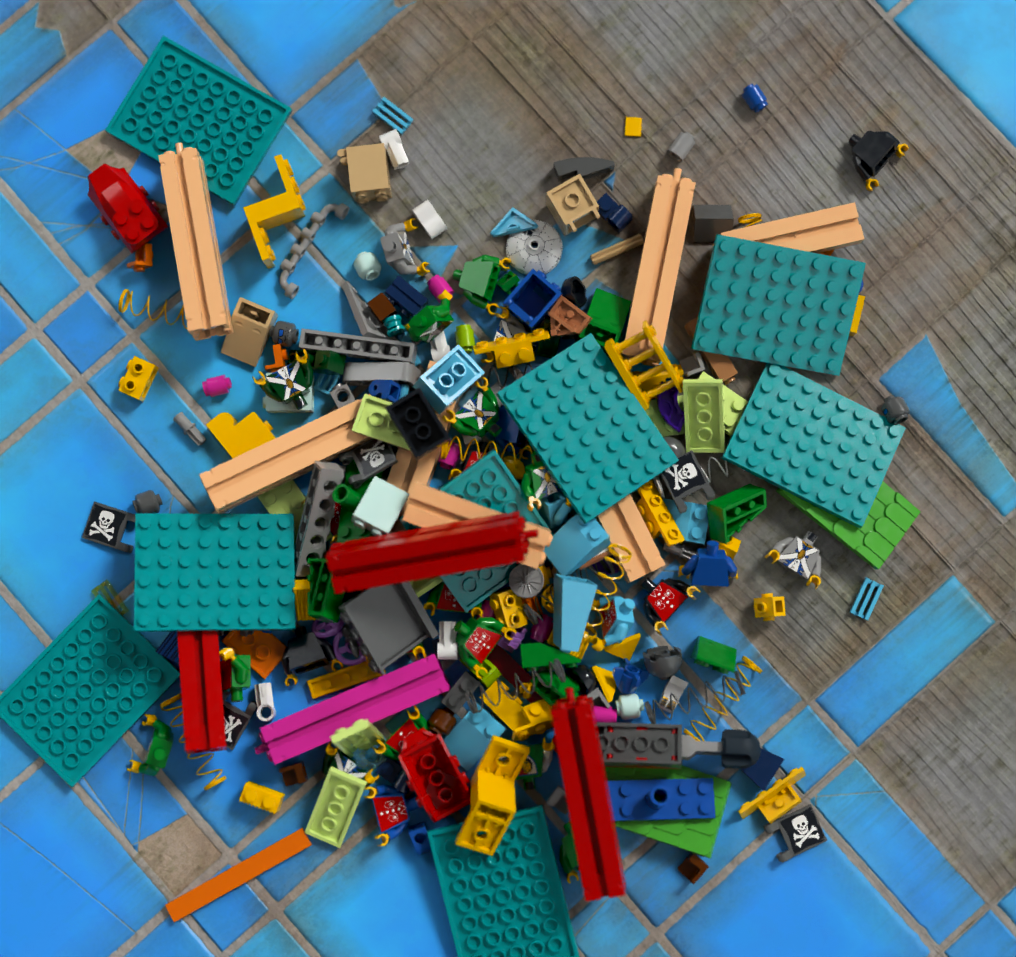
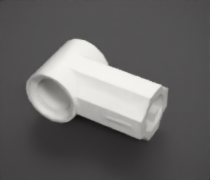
(394, 149)
(439, 347)
(447, 644)
(264, 699)

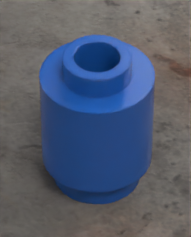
(754, 97)

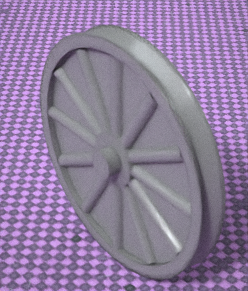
(526, 581)

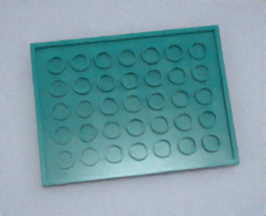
(204, 108)
(778, 305)
(587, 427)
(814, 443)
(214, 572)
(86, 690)
(506, 900)

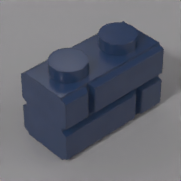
(406, 297)

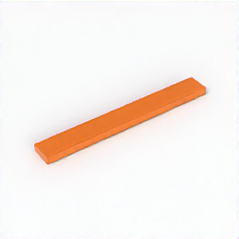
(238, 874)

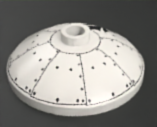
(542, 258)

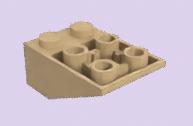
(251, 331)

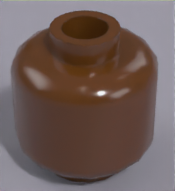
(442, 721)

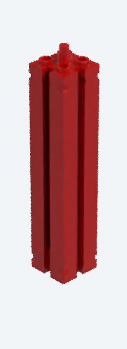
(429, 552)
(201, 691)
(588, 797)

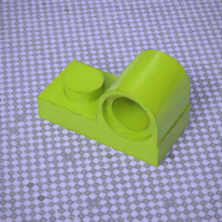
(487, 679)

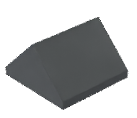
(711, 220)

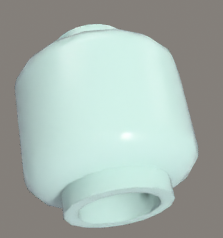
(367, 266)
(629, 706)

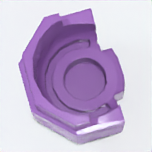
(510, 645)

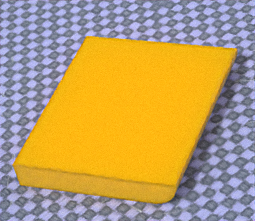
(633, 126)

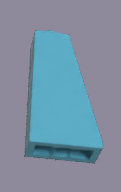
(571, 610)

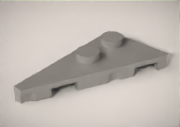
(365, 318)

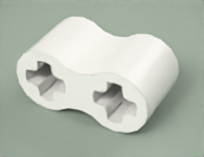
(429, 219)

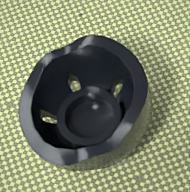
(574, 291)
(585, 676)

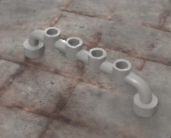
(308, 236)

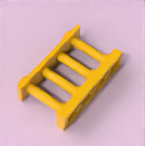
(633, 381)

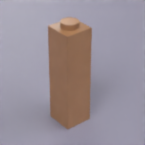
(718, 364)

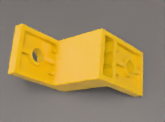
(275, 211)
(492, 795)

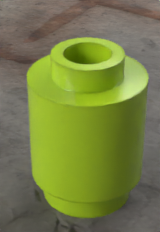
(465, 337)

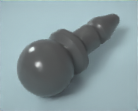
(348, 639)

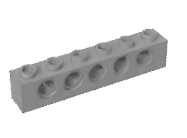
(359, 346)
(308, 528)

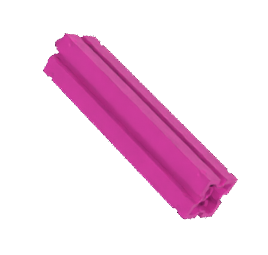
(368, 701)

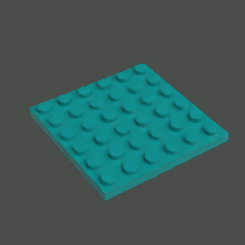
(492, 486)

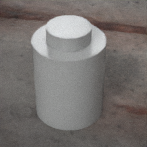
(681, 146)

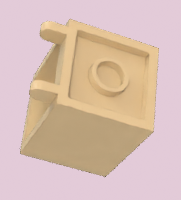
(367, 172)
(572, 205)

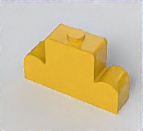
(242, 436)

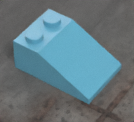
(449, 379)
(692, 523)
(576, 544)
(472, 736)

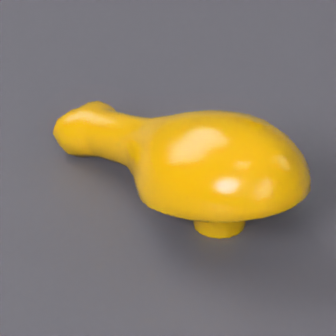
(516, 472)

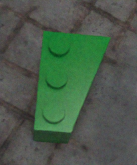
(733, 510)
(322, 599)

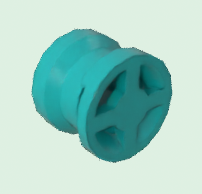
(394, 325)

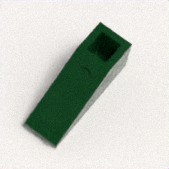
(321, 361)

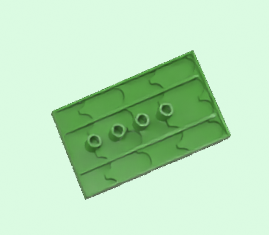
(882, 529)
(687, 834)

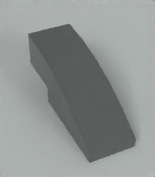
(585, 166)

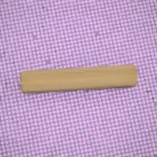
(617, 249)

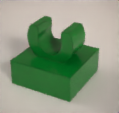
(508, 281)

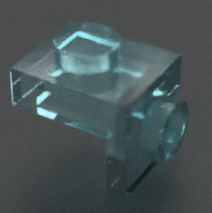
(368, 759)

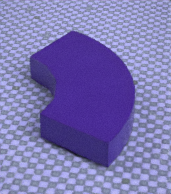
(670, 409)

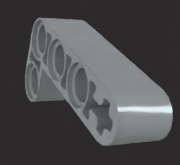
(365, 372)

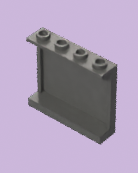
(387, 623)

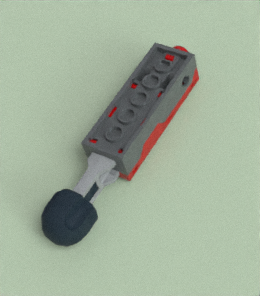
(665, 746)

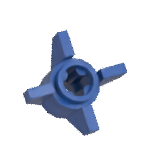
(629, 677)

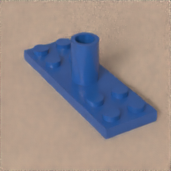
(679, 799)

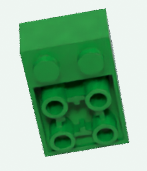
(607, 316)
(539, 654)
(720, 656)

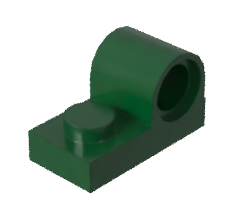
(548, 347)

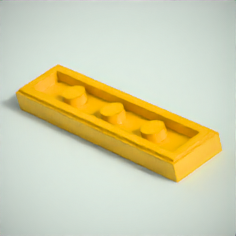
(341, 679)

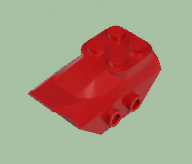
(124, 206)
(434, 774)

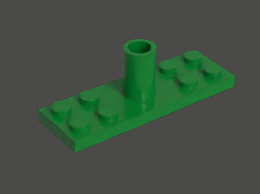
(349, 500)

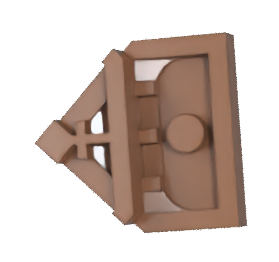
(567, 318)

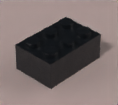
(417, 423)

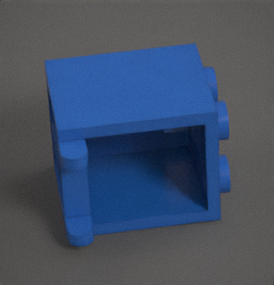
(527, 305)

